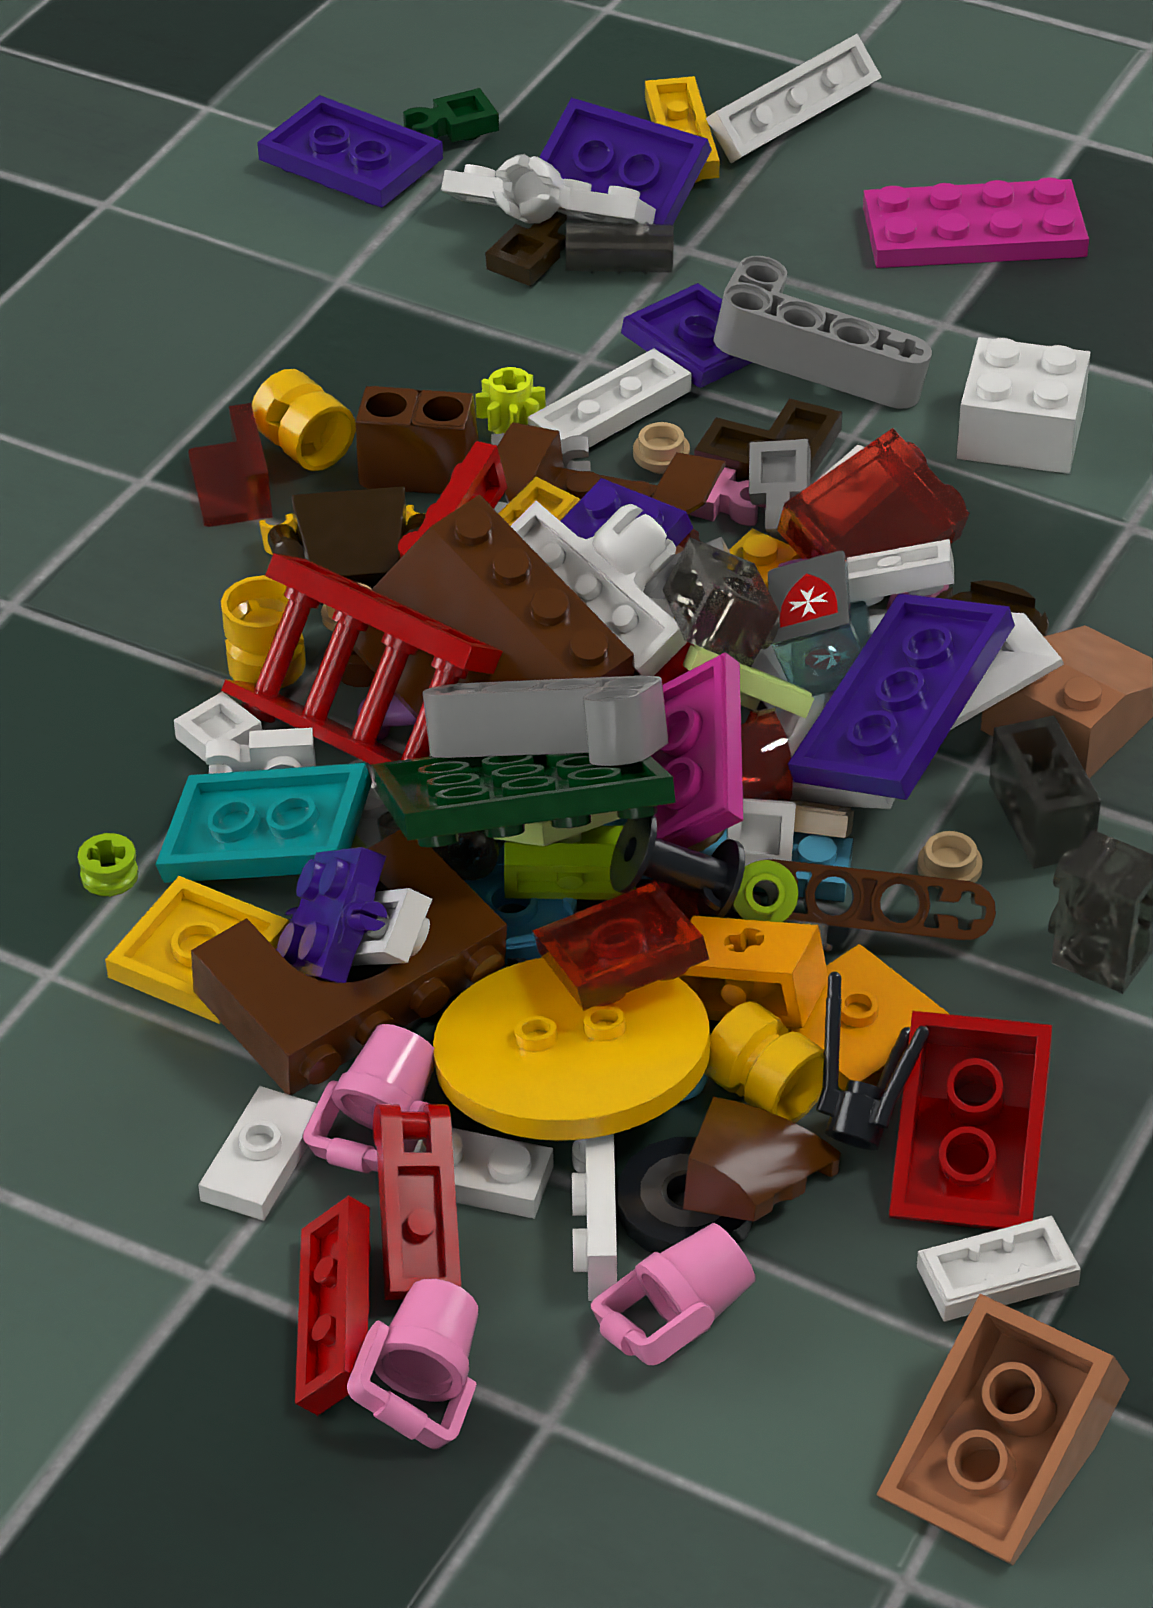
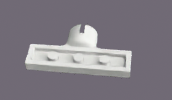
(535, 191)
(611, 576)

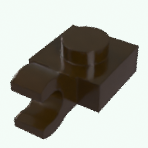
(526, 252)

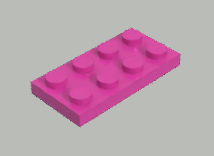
(975, 223)

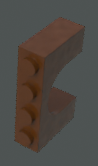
(312, 1026)

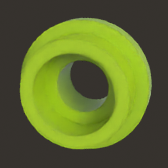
(786, 887)

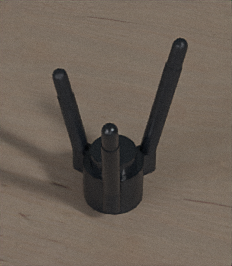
(862, 1109)

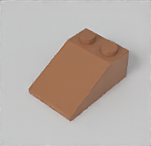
(1096, 695)
(1003, 1429)

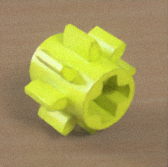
(508, 398)

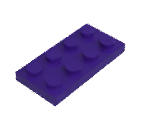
(901, 696)

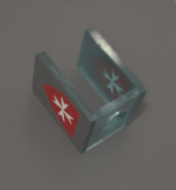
(818, 625)

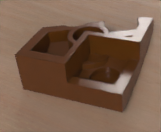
(751, 1161)

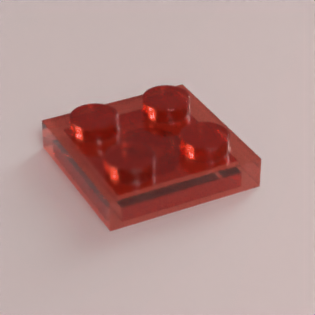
(621, 946)

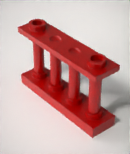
(354, 611)

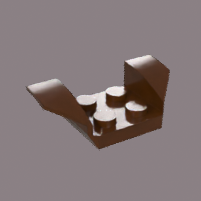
(537, 452)

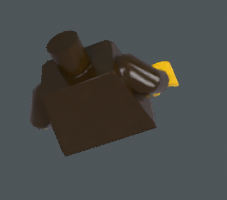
(346, 531)

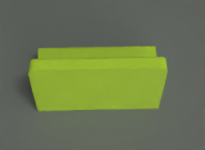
(562, 869)

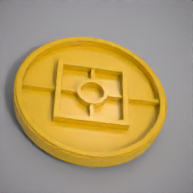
(543, 1069)

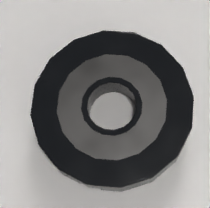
(645, 1196)

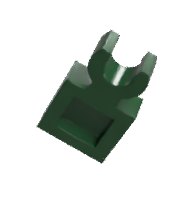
(457, 115)

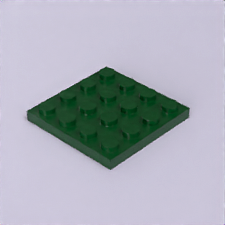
(500, 794)

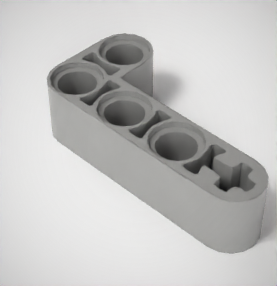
(817, 341)
(607, 717)

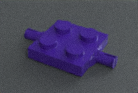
(333, 912)

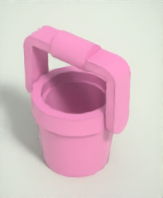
(388, 1070)
(686, 1287)
(423, 1358)

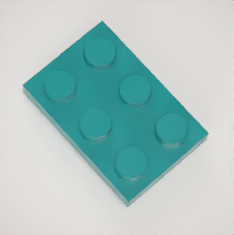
(262, 821)

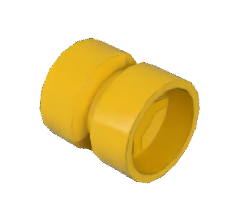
(303, 419)
(250, 621)
(766, 1062)

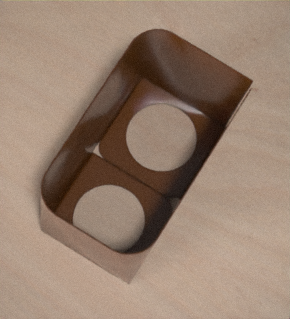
(413, 437)

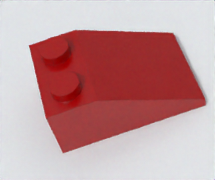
(972, 1122)

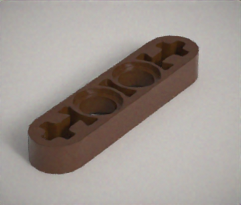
(867, 891)

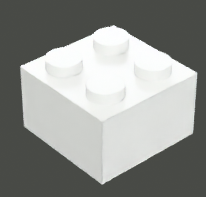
(1023, 405)

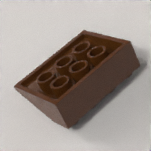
(496, 588)

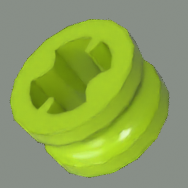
(108, 849)

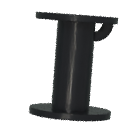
(712, 877)

